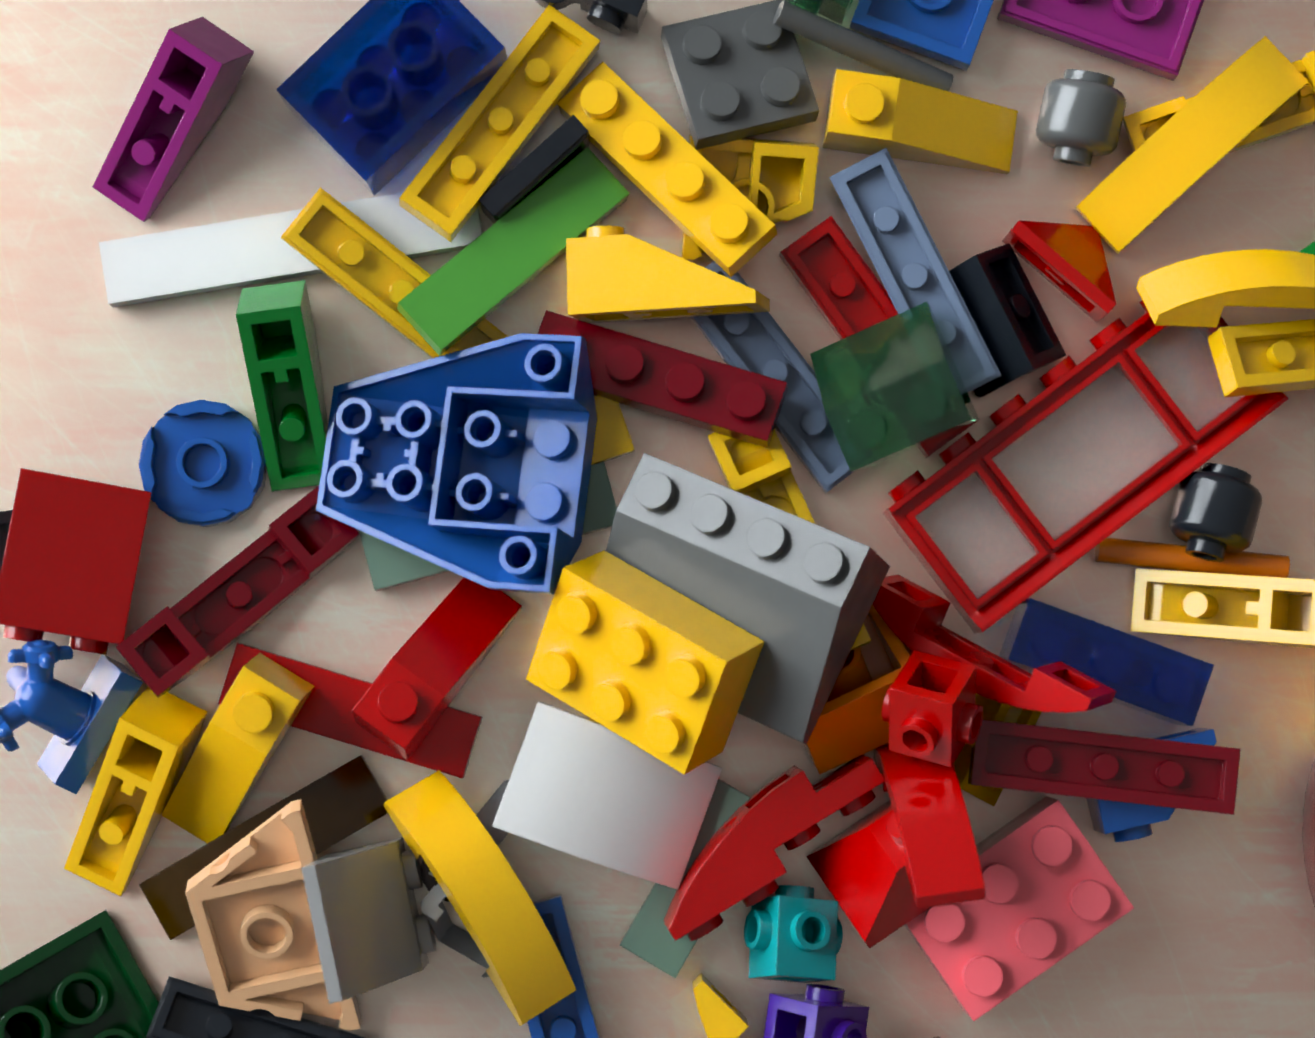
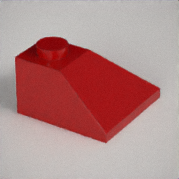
(869, 875)

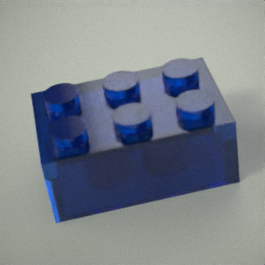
(392, 82)

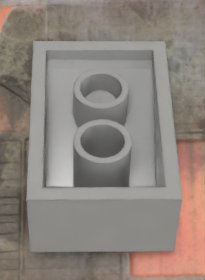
(367, 917)

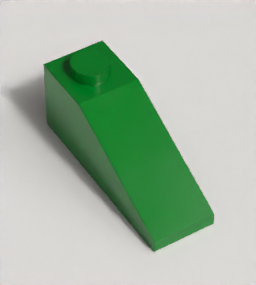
(285, 381)

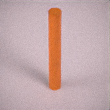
(1175, 558)

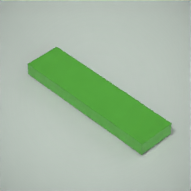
(512, 251)

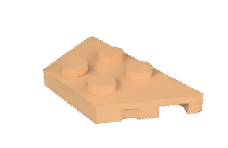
(260, 926)

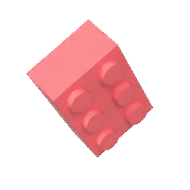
(1040, 905)

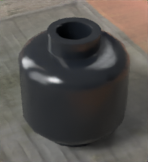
(1215, 511)

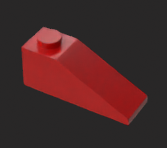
(434, 666)

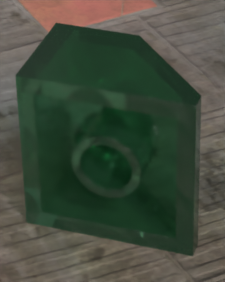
(891, 388)

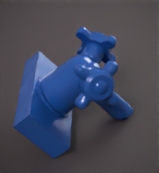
(76, 717)

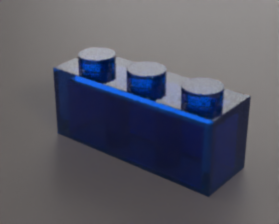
(1141, 672)

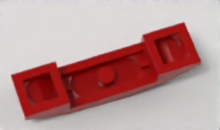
(917, 621)
(933, 829)

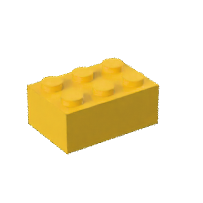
(644, 660)

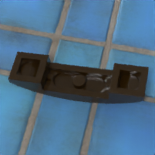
(333, 808)

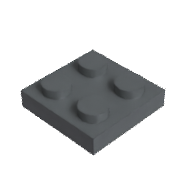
(738, 75)

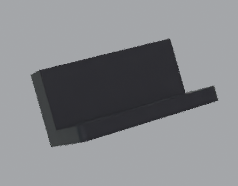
(1006, 315)

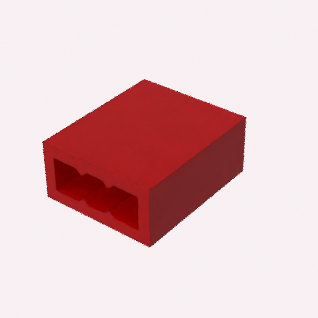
(71, 560)

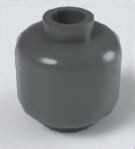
(1081, 116)

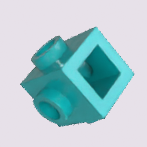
(793, 936)

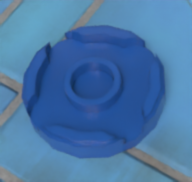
(203, 463)

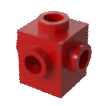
(923, 718)

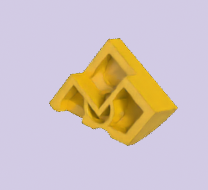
(770, 173)

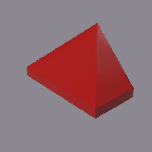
(1069, 259)

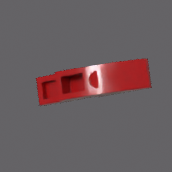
(741, 854)

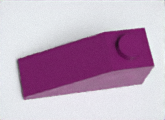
(172, 114)

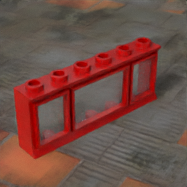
(1070, 464)

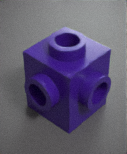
(815, 1015)

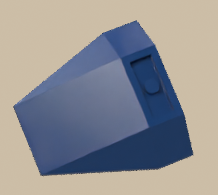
(470, 459)

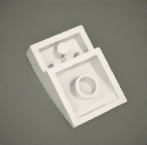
(604, 798)

